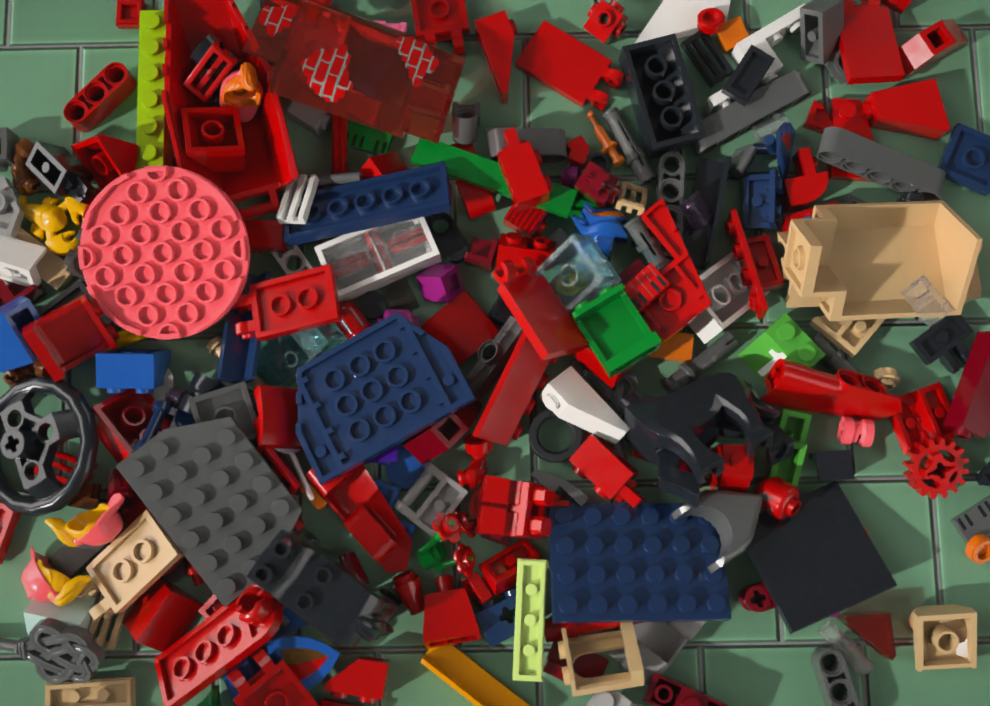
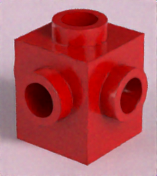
(597, 20)

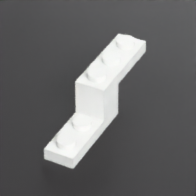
(764, 40)

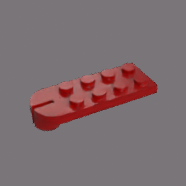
(217, 645)

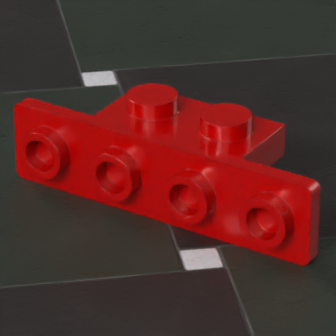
(757, 262)

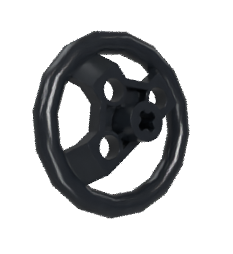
(32, 447)

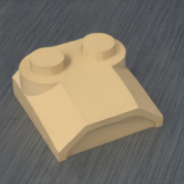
(944, 637)

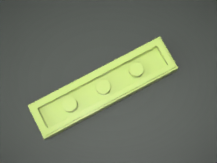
(529, 620)

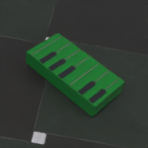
(367, 139)

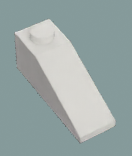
(580, 405)

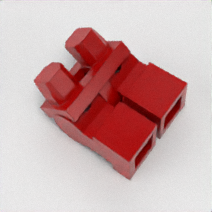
(524, 511)

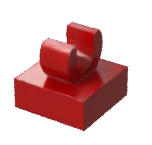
(477, 589)

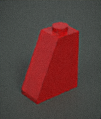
(908, 110)
(737, 469)

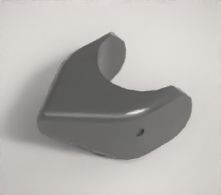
(733, 517)

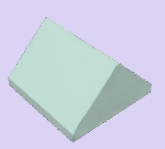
(71, 615)

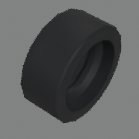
(547, 455)

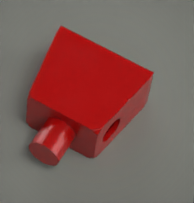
(448, 616)

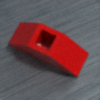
(931, 45)

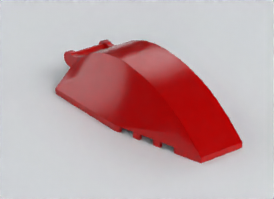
(268, 148)

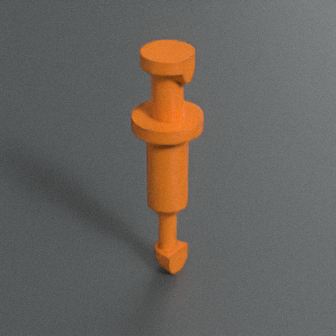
(609, 146)

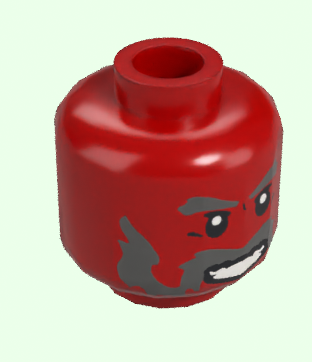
(779, 497)

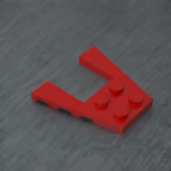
(686, 295)

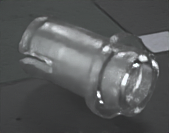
(769, 127)

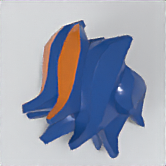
(603, 225)

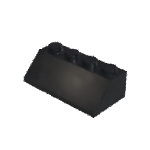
(661, 95)

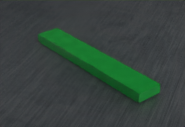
(486, 174)

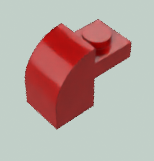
(807, 186)

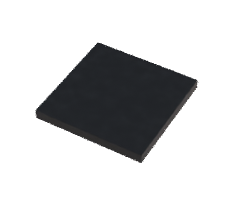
(817, 559)

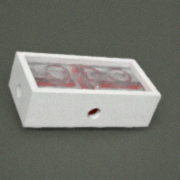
(378, 256)

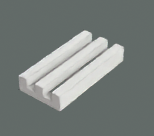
(293, 198)

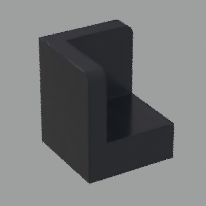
(833, 465)

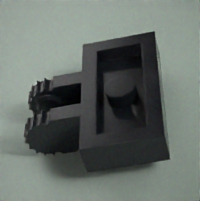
(940, 338)

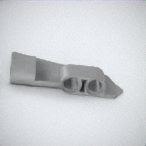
(659, 644)

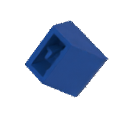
(13, 347)

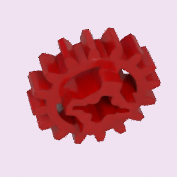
(925, 460)

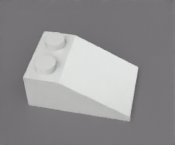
(727, 297)

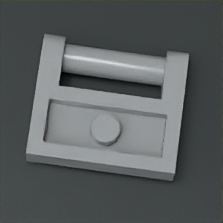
(443, 498)

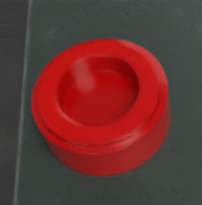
(710, 21)

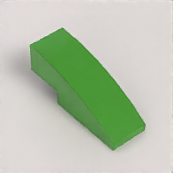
(796, 425)

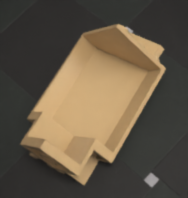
(865, 254)

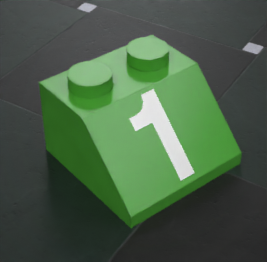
(780, 340)

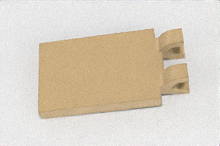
(130, 566)

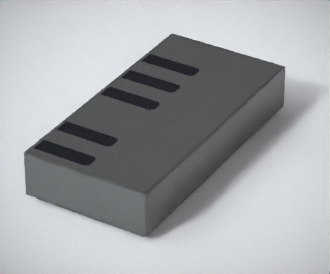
(974, 520)

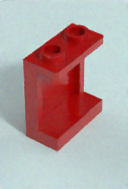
(70, 336)

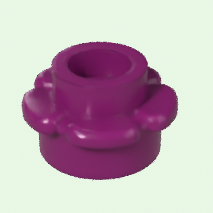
(570, 176)

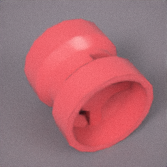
(856, 432)

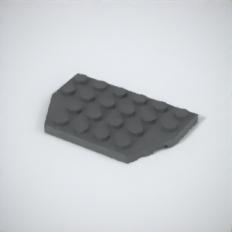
(212, 499)

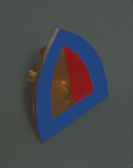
(305, 656)

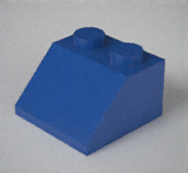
(132, 369)

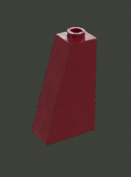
(971, 402)

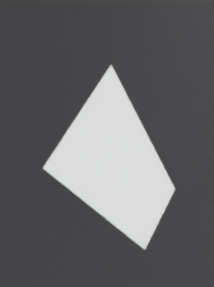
(679, 18)

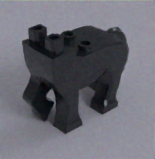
(691, 420)
(323, 590)

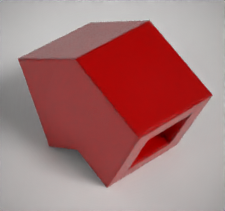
(578, 152)

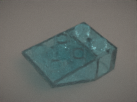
(286, 353)

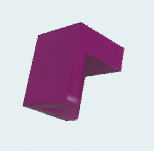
(440, 283)

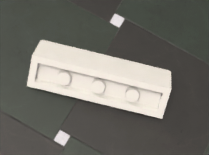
(19, 261)

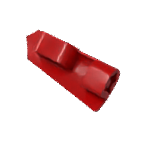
(840, 394)
(367, 517)

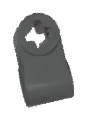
(465, 122)

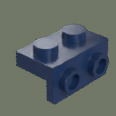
(761, 201)

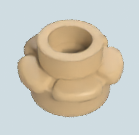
(887, 376)

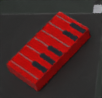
(646, 287)

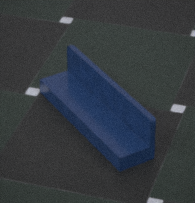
(237, 356)

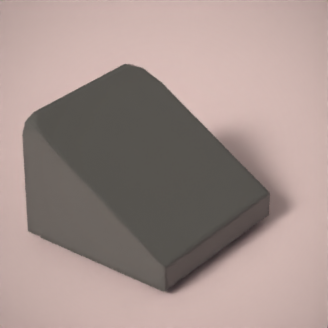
(741, 161)

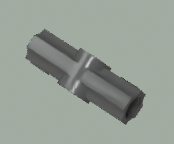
(493, 357)

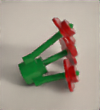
(449, 528)

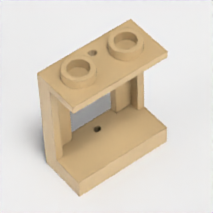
(574, 647)

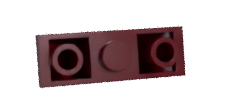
(443, 434)
(671, 692)

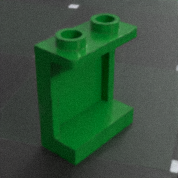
(615, 330)

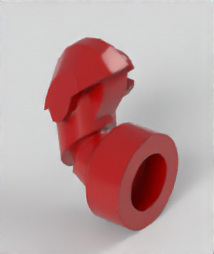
(477, 468)

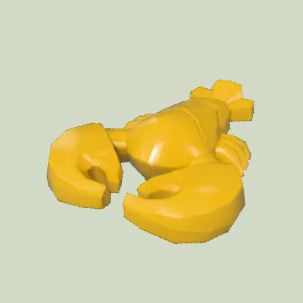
(53, 219)

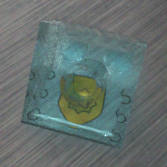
(578, 271)

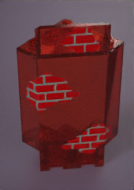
(355, 67)

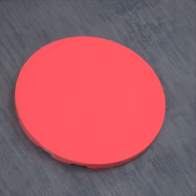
(164, 252)

